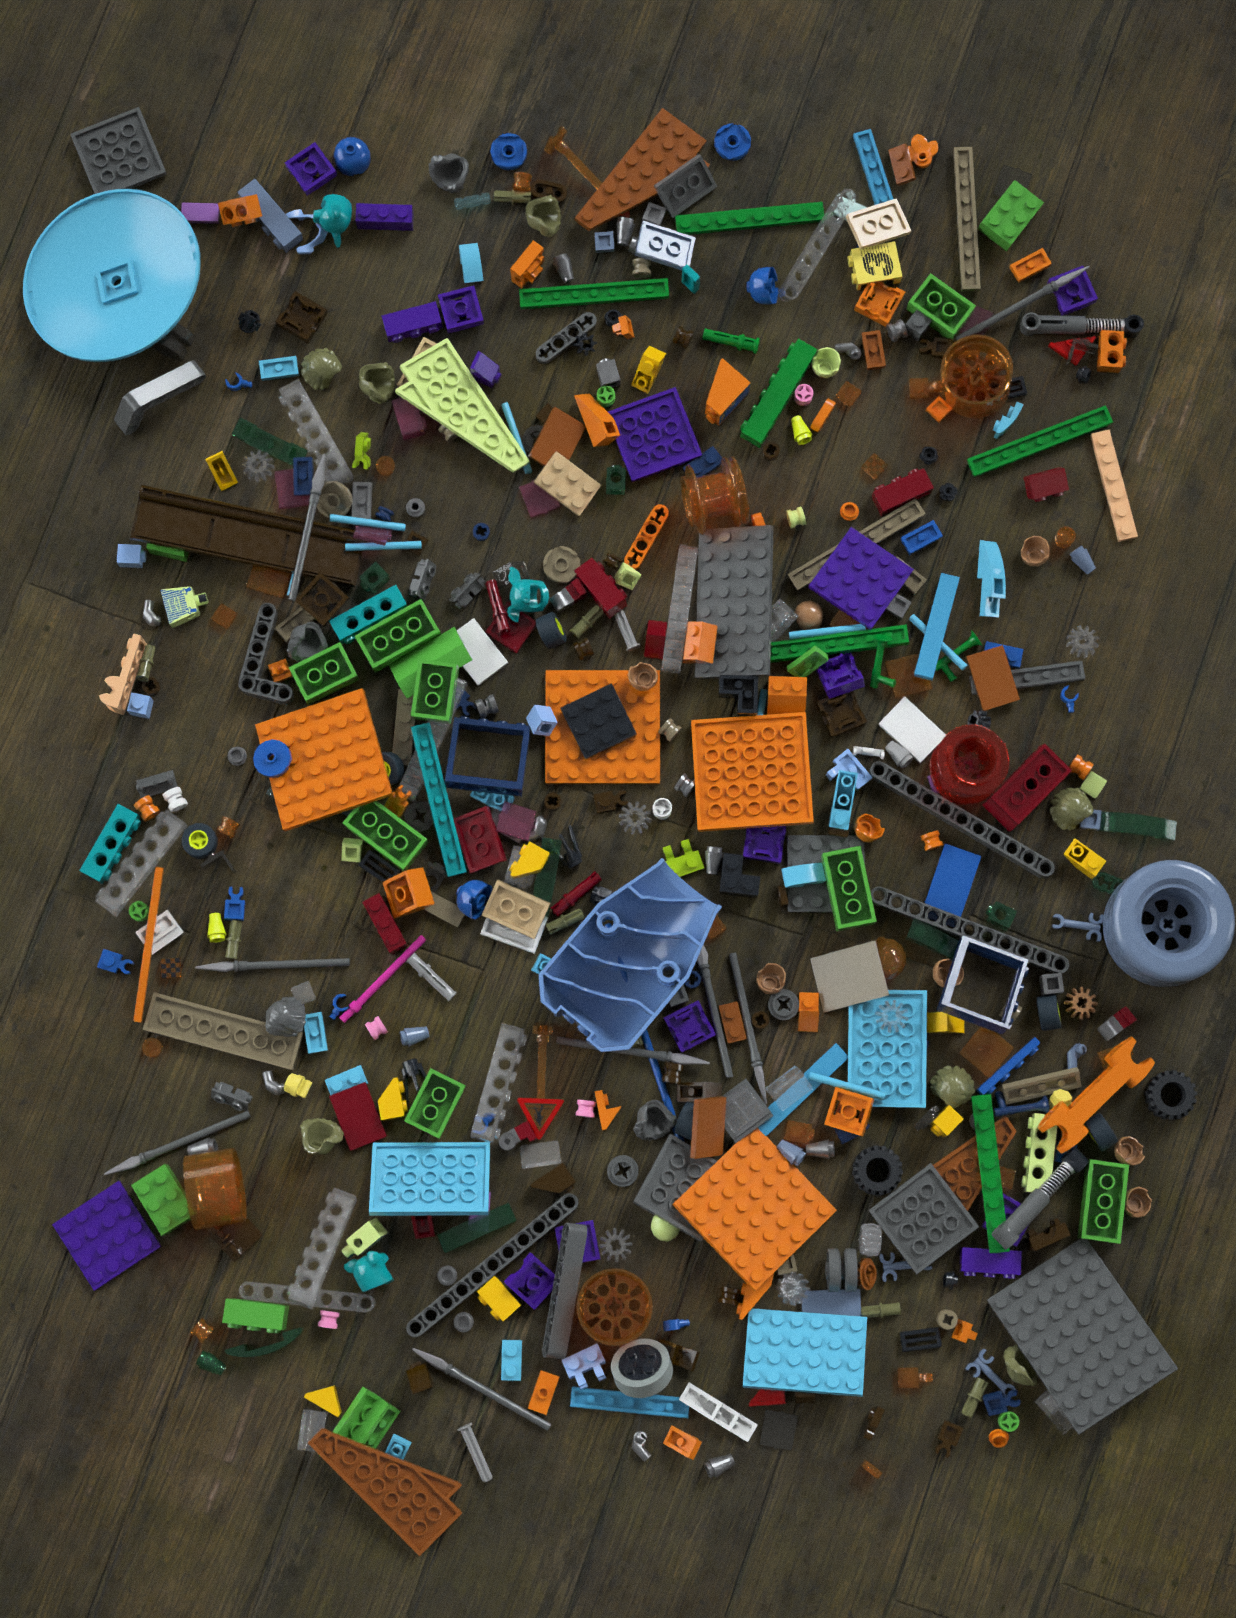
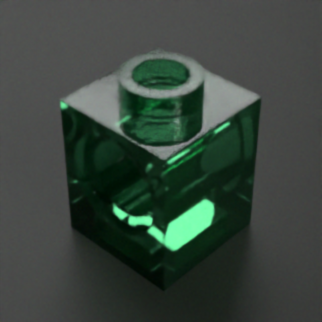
(615, 488)
(374, 570)
(1009, 915)

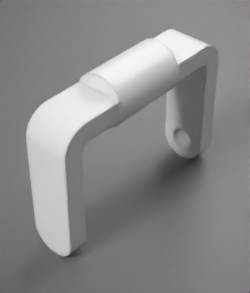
(868, 751)

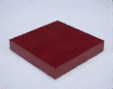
(519, 631)

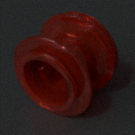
(949, 770)

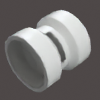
(175, 799)
(662, 808)

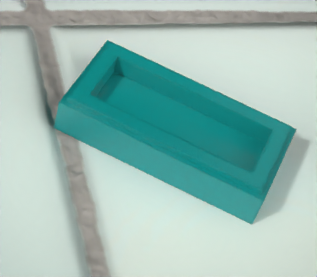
(690, 278)

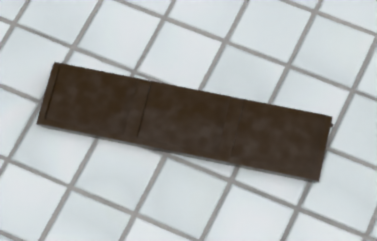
(243, 535)

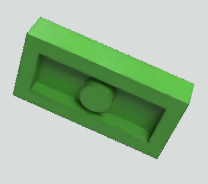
(807, 662)

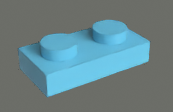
(278, 368)
(315, 1033)
(346, 1080)
(511, 1360)

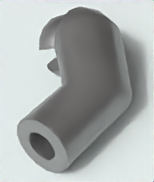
(850, 349)
(149, 615)
(539, 828)
(271, 1085)
(639, 1445)

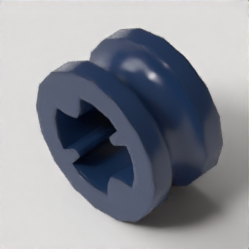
(384, 514)
(483, 526)
(696, 984)

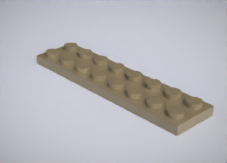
(220, 1031)

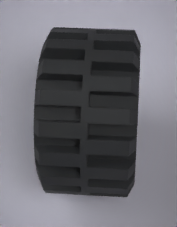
(1187, 1094)
(894, 1166)

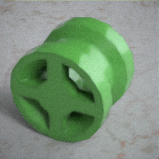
(606, 392)
(137, 908)
(1011, 1422)

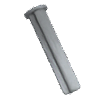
(626, 631)
(475, 1452)

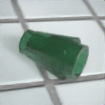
(210, 1363)

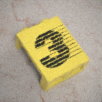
(875, 264)

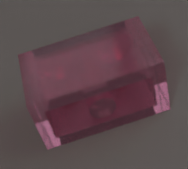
(408, 418)

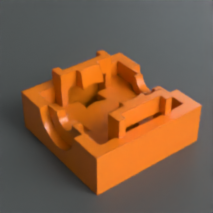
(528, 265)
(876, 308)
(847, 1110)

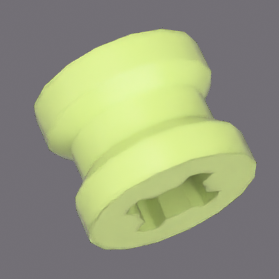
(796, 517)

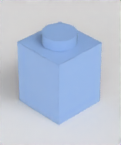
(130, 556)
(140, 705)
(541, 720)

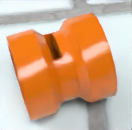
(1080, 767)
(146, 808)

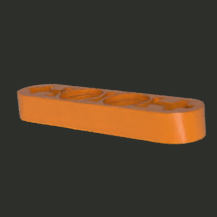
(648, 538)

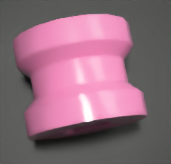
(803, 390)
(376, 1028)
(585, 1108)
(328, 1319)

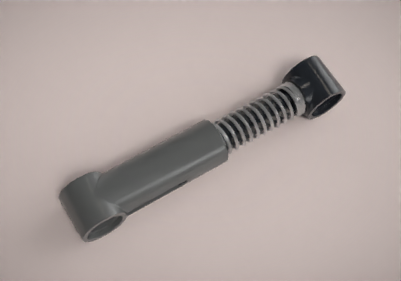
(1078, 325)
(1008, 1232)

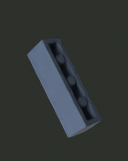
(273, 218)

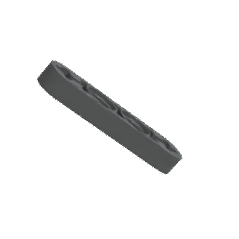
(565, 337)

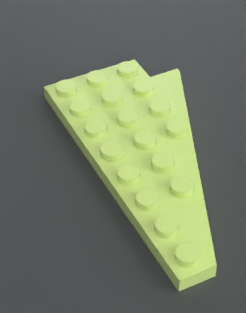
(450, 395)

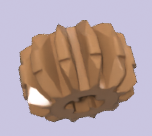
(1086, 1006)

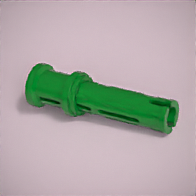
(740, 341)

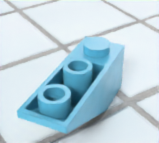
(843, 800)

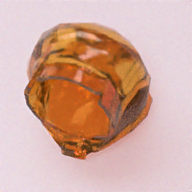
(891, 956)

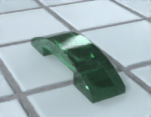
(267, 442)
(1138, 824)
(546, 878)
(476, 1227)
(242, 1350)

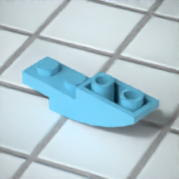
(993, 578)

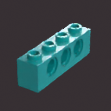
(358, 613)
(100, 848)

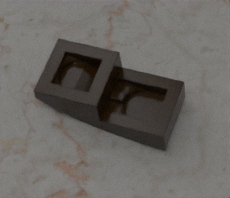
(681, 1355)

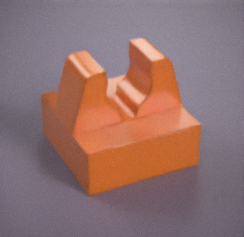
(624, 327)
(280, 671)
(963, 1331)

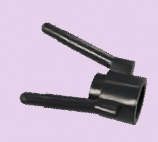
(572, 857)
(411, 1069)

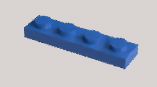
(1015, 1061)

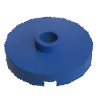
(732, 133)
(505, 143)
(278, 765)

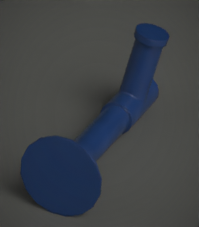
(1042, 1105)

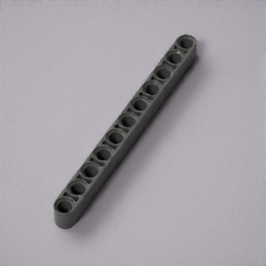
(971, 820)
(960, 923)
(483, 1267)

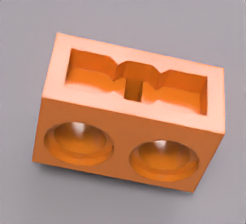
(239, 210)
(1107, 351)

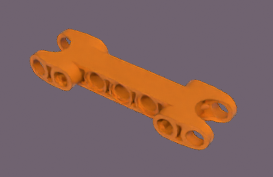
(1119, 1072)

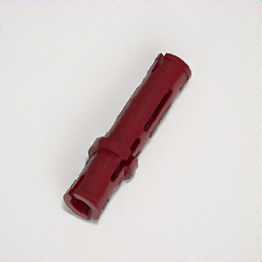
(499, 615)
(574, 895)

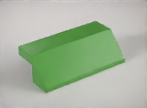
(444, 648)
(367, 1418)

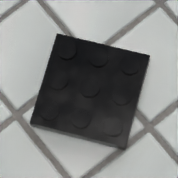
(598, 721)

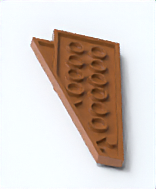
(654, 155)
(961, 1167)
(400, 1492)

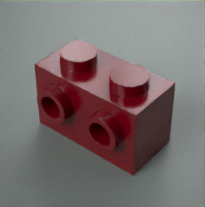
(1046, 483)

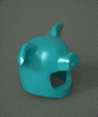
(334, 216)
(524, 595)
(370, 1270)

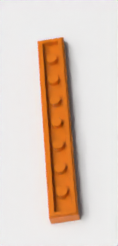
(148, 945)

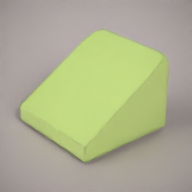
(627, 576)
(1093, 784)
(352, 850)

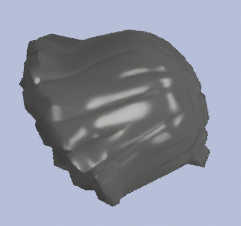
(449, 171)
(306, 641)
(285, 1017)
(654, 1121)

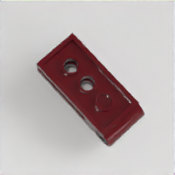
(1013, 800)

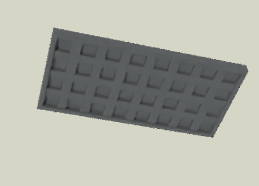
(736, 597)

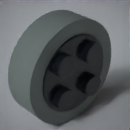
(641, 1368)

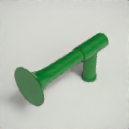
(942, 663)
(876, 678)

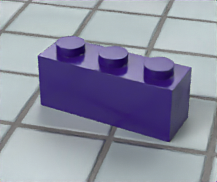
(384, 216)
(412, 322)
(980, 1260)

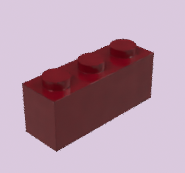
(902, 491)
(601, 587)
(385, 923)

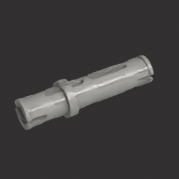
(426, 971)

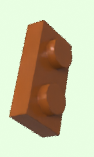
(902, 164)
(873, 350)
(732, 1022)

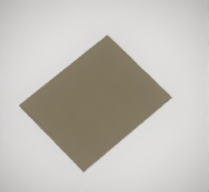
(849, 976)

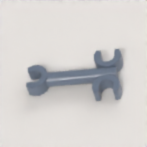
(1093, 926)
(890, 1267)
(980, 1364)

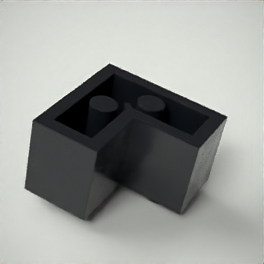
(741, 687)
(734, 882)

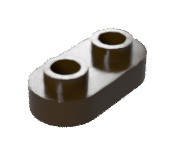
(549, 188)

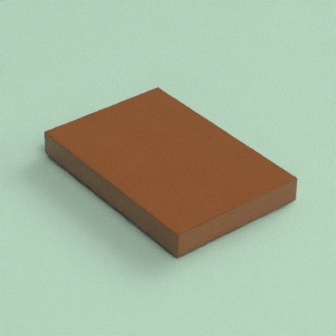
(558, 434)
(992, 678)
(708, 1127)

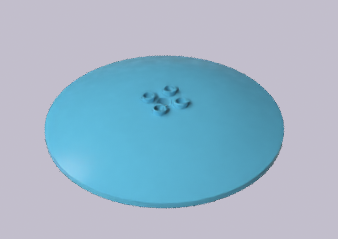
(91, 246)

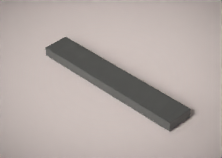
(1044, 675)

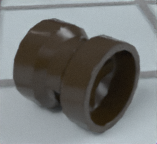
(672, 1073)

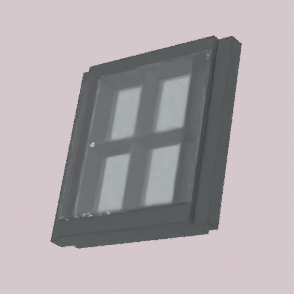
(744, 1111)

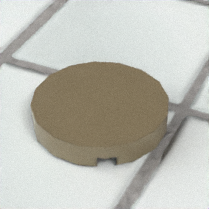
(334, 499)
(560, 564)

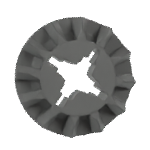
(793, 1004)
(624, 1161)

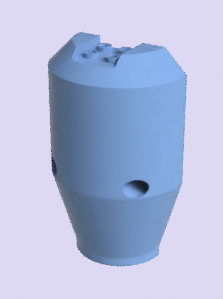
(654, 930)

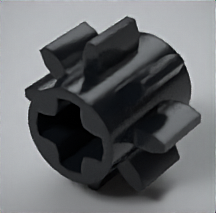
(249, 321)
(590, 343)
(979, 718)

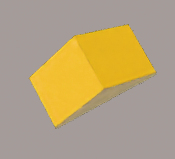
(221, 470)
(944, 1023)
(326, 1399)

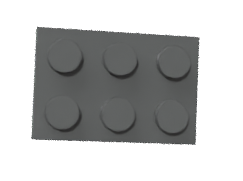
(685, 186)

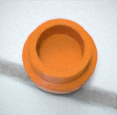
(849, 511)
(998, 1438)

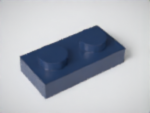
(706, 463)
(303, 474)

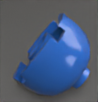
(352, 156)
(762, 286)
(472, 898)

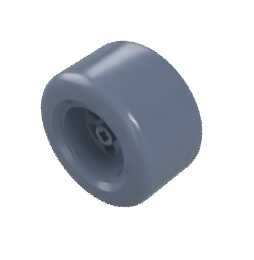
(1208, 916)

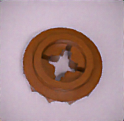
(868, 1279)

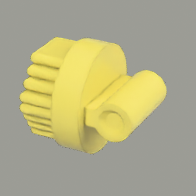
(297, 1085)
(1059, 1095)

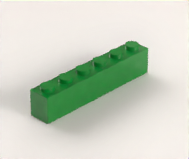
(778, 393)

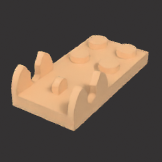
(123, 685)

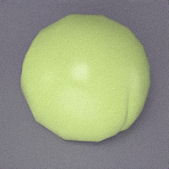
(826, 362)
(663, 1230)

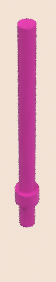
(355, 1006)

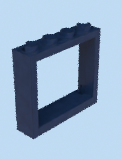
(484, 784)
(994, 954)

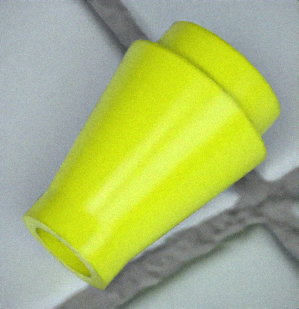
(801, 432)
(216, 929)

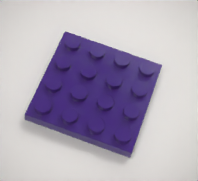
(654, 435)
(860, 578)
(106, 1235)

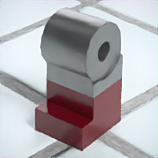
(568, 596)
(1116, 1023)
(512, 1137)

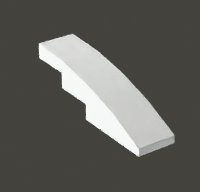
(718, 1412)

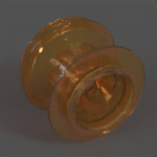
(715, 495)

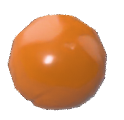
(868, 828)

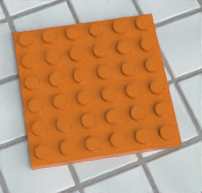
(332, 763)
(625, 763)
(752, 772)
(754, 1208)

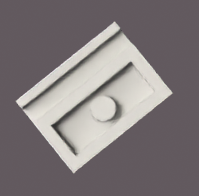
(166, 931)

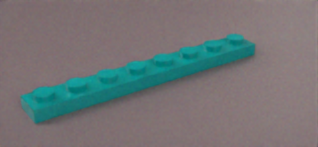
(438, 799)

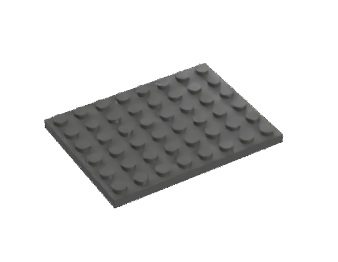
(1082, 1335)

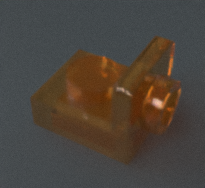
(799, 1132)

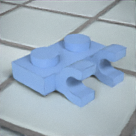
(848, 762)
(585, 1361)

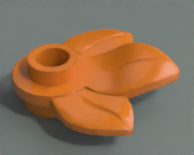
(922, 148)

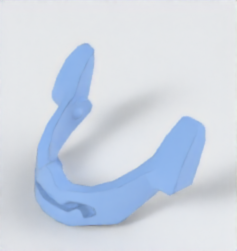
(308, 248)

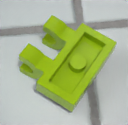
(362, 445)
(686, 863)

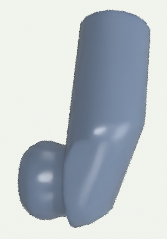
(1074, 1053)

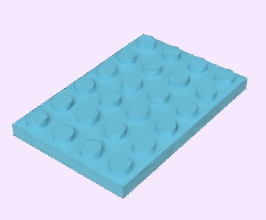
(890, 1060)
(430, 1179)
(805, 1352)

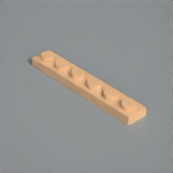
(1113, 485)

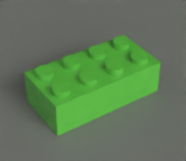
(397, 635)
(386, 833)
(848, 888)
(1103, 1201)

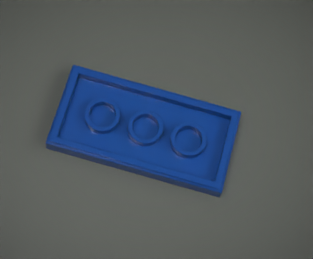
(952, 881)

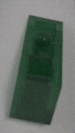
(932, 939)

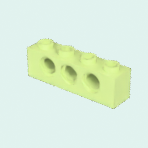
(1031, 1162)

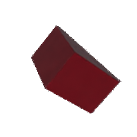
(655, 639)
(423, 1226)

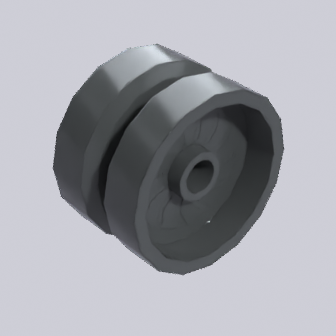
(841, 1270)

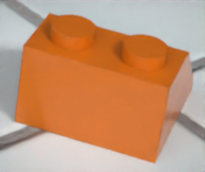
(699, 642)
(786, 694)
(408, 892)

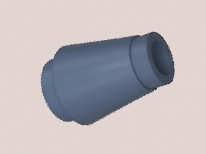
(1082, 559)
(411, 1036)
(791, 1152)

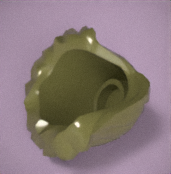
(544, 215)
(320, 368)
(377, 381)
(1070, 808)
(952, 1085)
(320, 1135)
(1018, 1367)

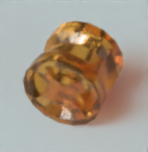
(522, 182)
(1067, 534)
(228, 827)
(202, 1330)

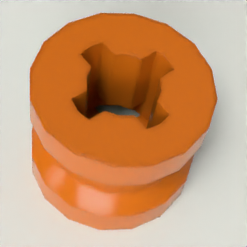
(931, 840)

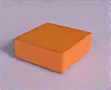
(939, 409)

